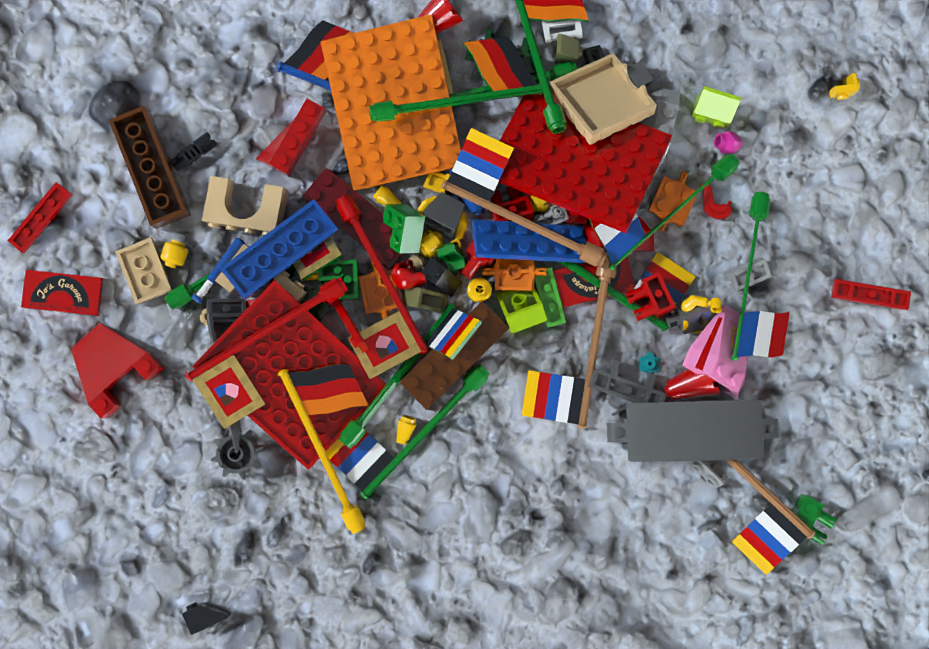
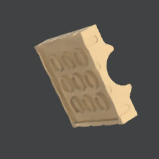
(602, 98)

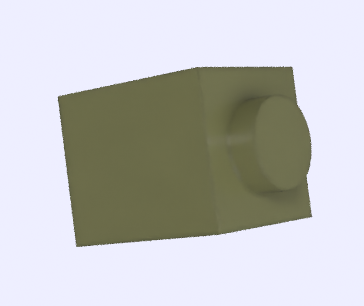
(567, 50)
(425, 300)

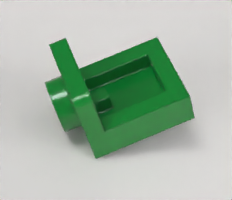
(452, 256)

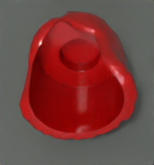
(406, 277)

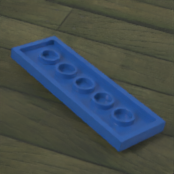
(515, 241)
(279, 249)

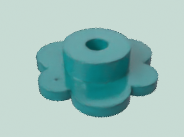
(649, 357)

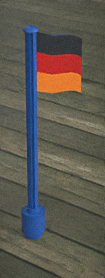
(309, 60)

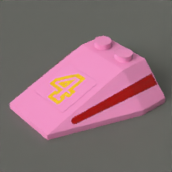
(713, 352)

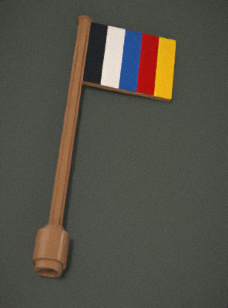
(476, 179)
(562, 396)
(773, 531)

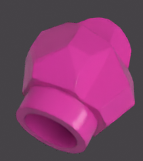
(728, 142)

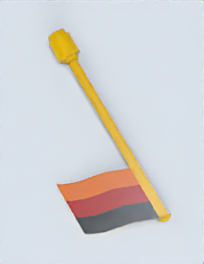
(324, 392)

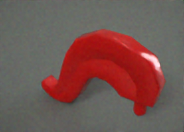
(713, 210)

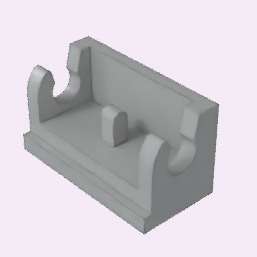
(759, 272)

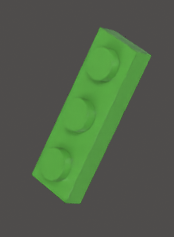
(550, 298)

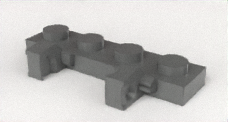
(611, 383)

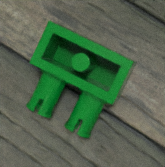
(811, 510)

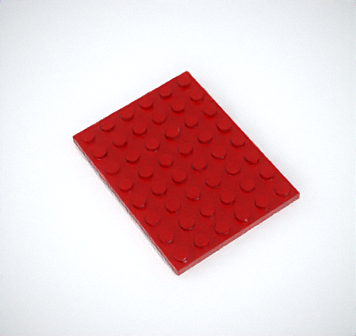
(591, 180)
(295, 346)

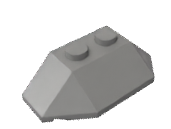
(666, 112)

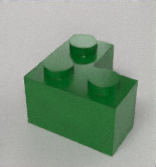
(406, 227)
(349, 273)

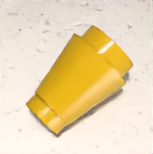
(385, 196)
(405, 428)

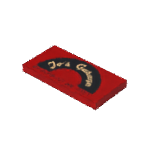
(576, 290)
(62, 292)

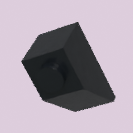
(441, 277)
(203, 616)

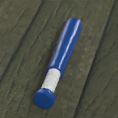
(229, 254)

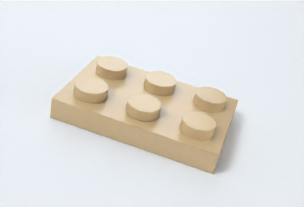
(144, 271)

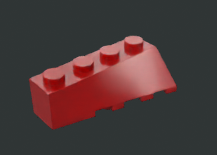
(290, 144)

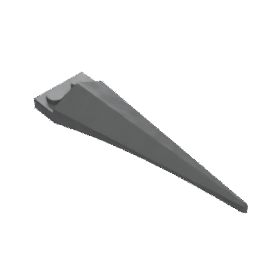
(220, 316)

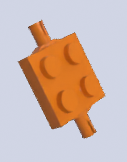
(668, 197)
(514, 274)
(375, 294)

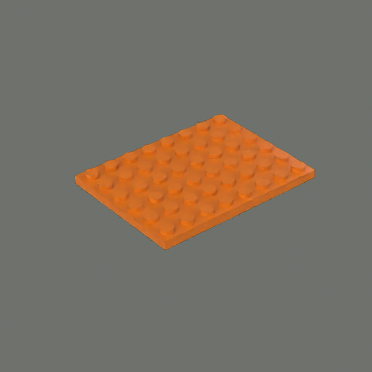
(396, 65)

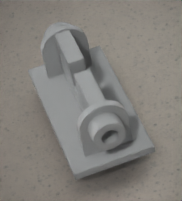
(553, 216)
(714, 476)

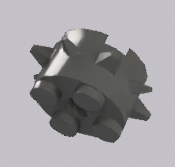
(230, 462)

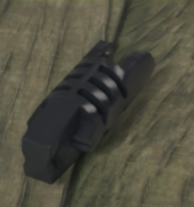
(193, 151)

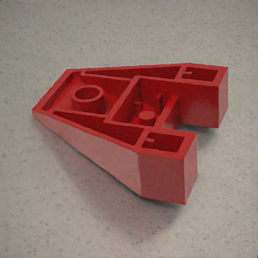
(106, 358)

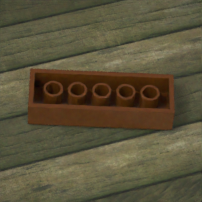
(149, 167)
(438, 373)

